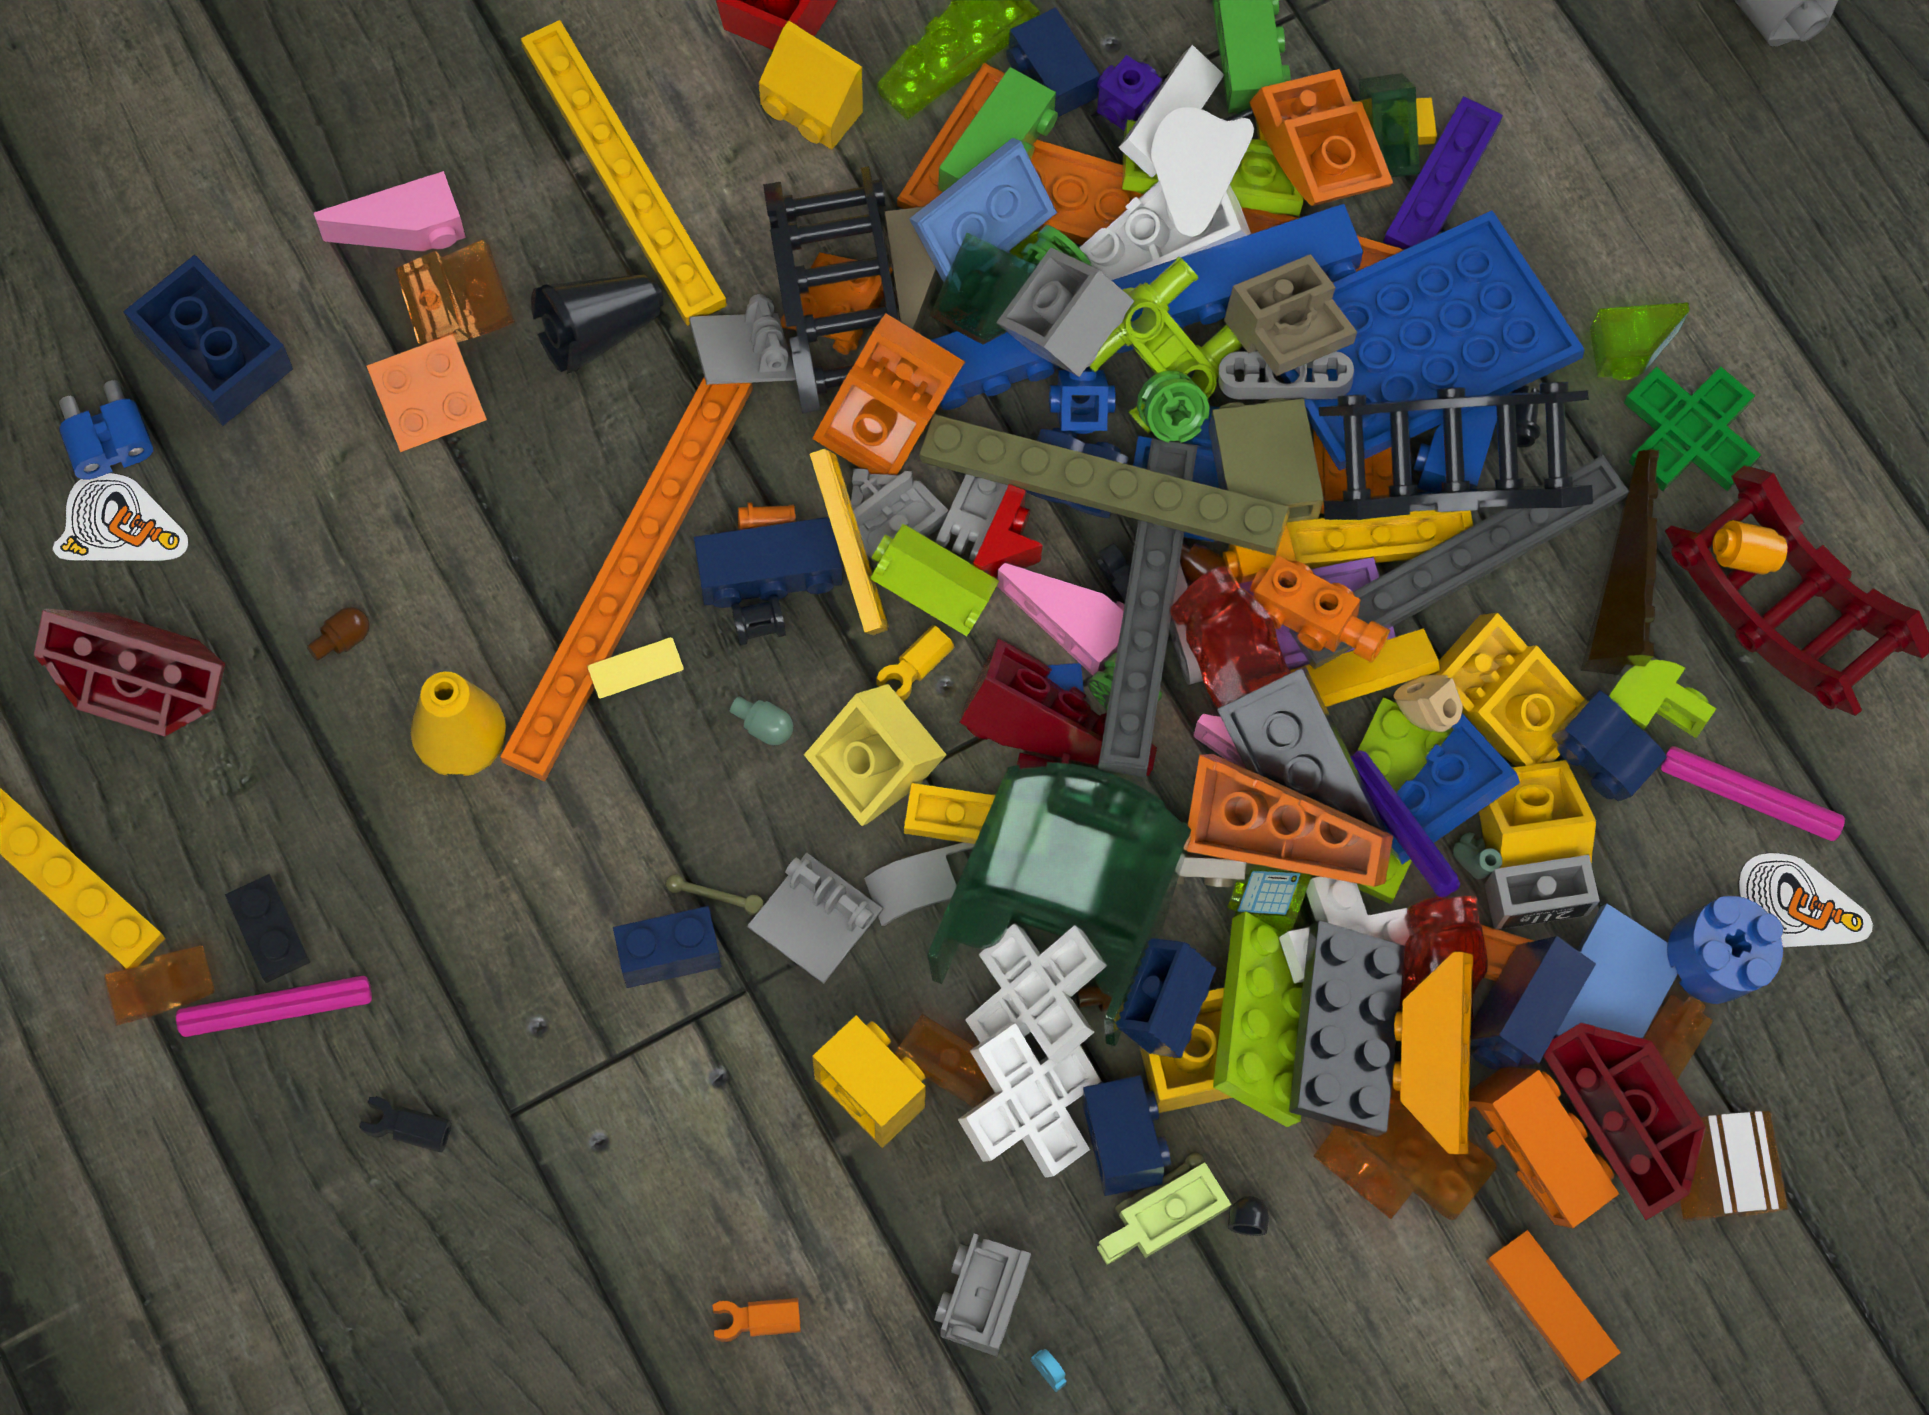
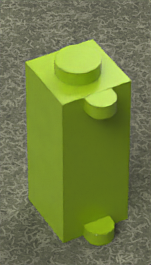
(932, 578)

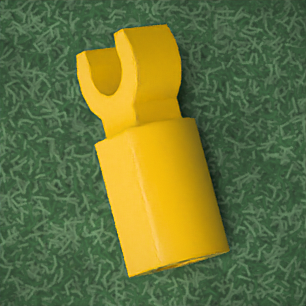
(917, 661)

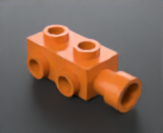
(1301, 609)

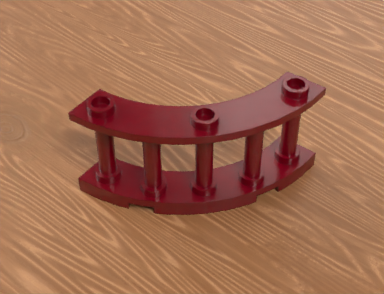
(1822, 575)

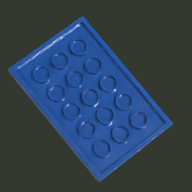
(1442, 318)

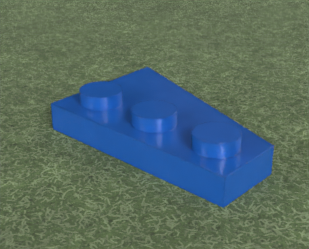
(1455, 783)

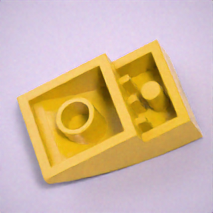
(1509, 690)

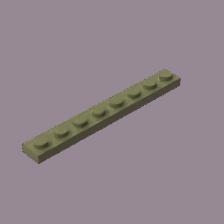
(1105, 484)

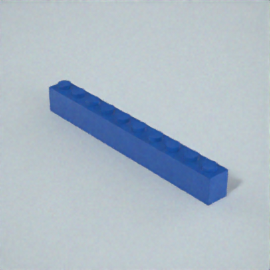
(1324, 235)

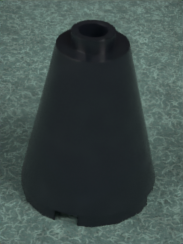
(592, 316)

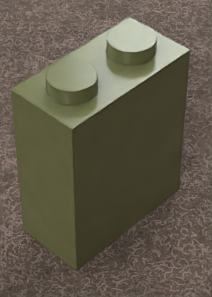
(1268, 454)

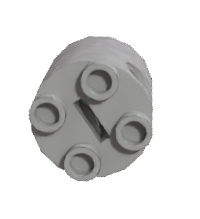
(1788, 19)

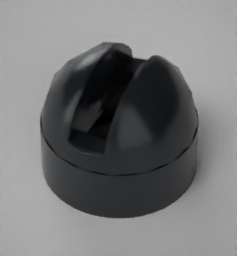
(1249, 1217)

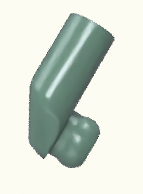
(1474, 858)

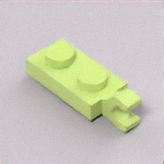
(1166, 1215)

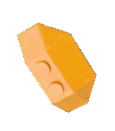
(1437, 1052)

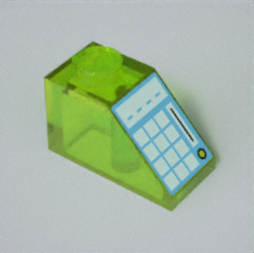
(1633, 337)
(1271, 897)

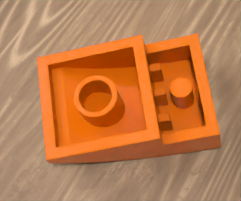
(1321, 137)
(888, 398)

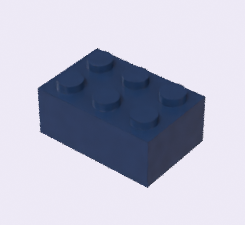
(208, 340)

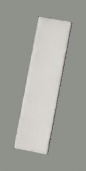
(1186, 86)

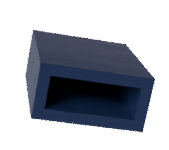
(1528, 1003)

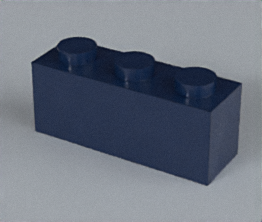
(768, 562)

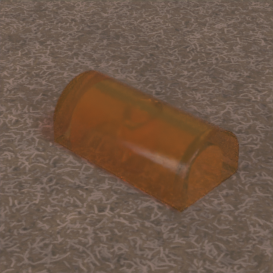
(945, 1060)

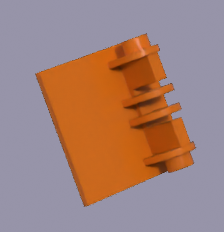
(840, 299)
(426, 392)

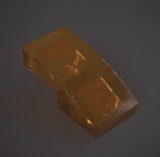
(159, 986)

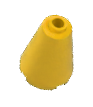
(456, 726)

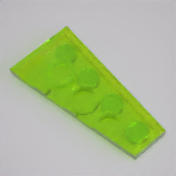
(951, 50)

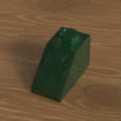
(1393, 117)

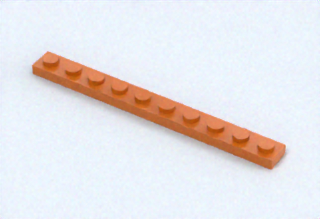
(624, 577)

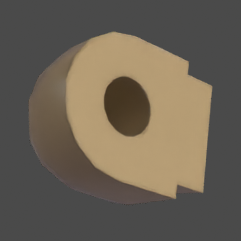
(1430, 702)

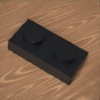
(267, 928)

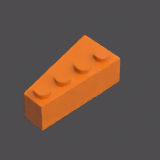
(1270, 825)

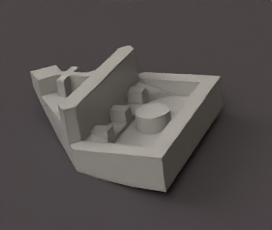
(887, 502)

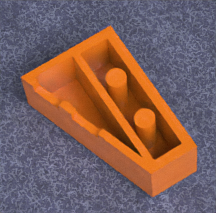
(1544, 1144)

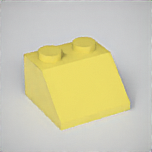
(874, 753)

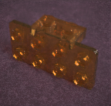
(1405, 1162)

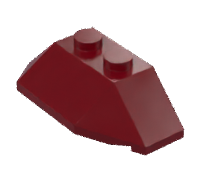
(128, 669)
(1631, 1111)

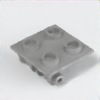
(743, 345)
(814, 917)

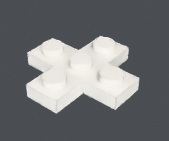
(1343, 906)
(1039, 990)
(1028, 1102)

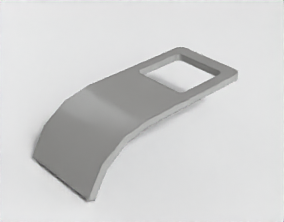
(913, 882)

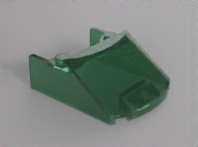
(1065, 853)

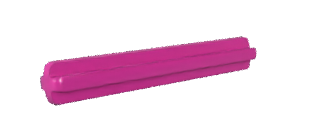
(1753, 793)
(273, 1006)

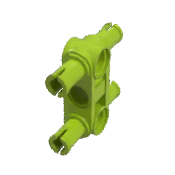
(1161, 339)

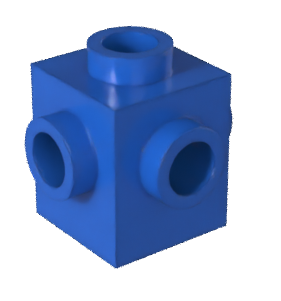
(1085, 413)

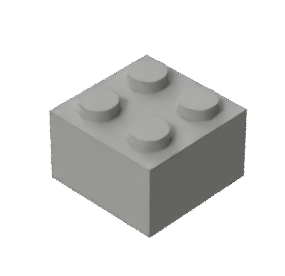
(1065, 311)

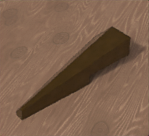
(1625, 602)

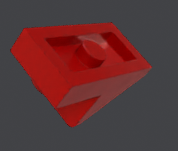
(1004, 538)

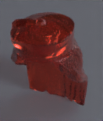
(1229, 636)
(1436, 931)

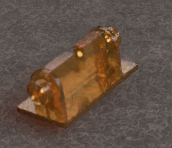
(1679, 1031)

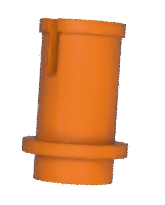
(756, 517)

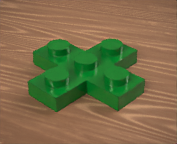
(1693, 426)

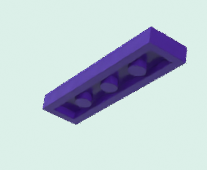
(1444, 175)

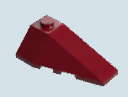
(1029, 712)

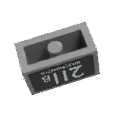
(1541, 892)

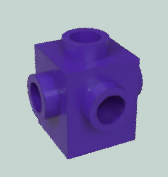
(1126, 91)

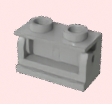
(983, 1294)

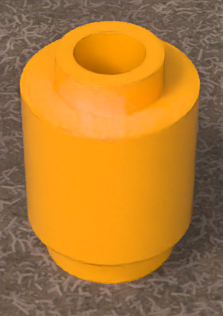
(1749, 548)

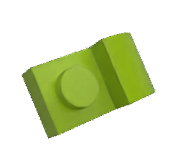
(1655, 690)

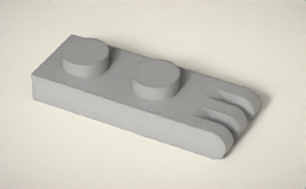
(971, 514)

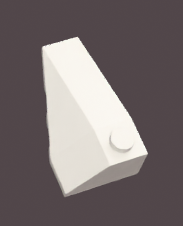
(1148, 236)

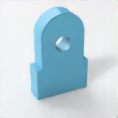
(1049, 1369)

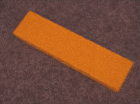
(923, 183)

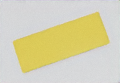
(635, 667)

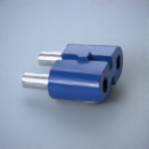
(105, 438)

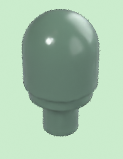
(764, 720)

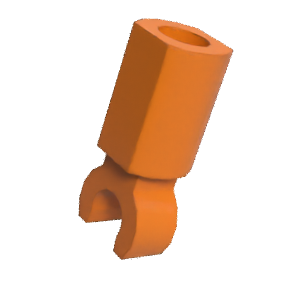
(759, 1318)

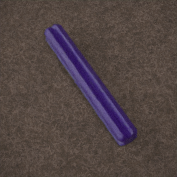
(1406, 828)

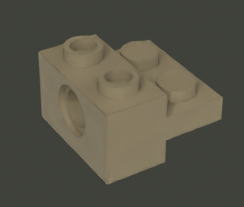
(1289, 315)

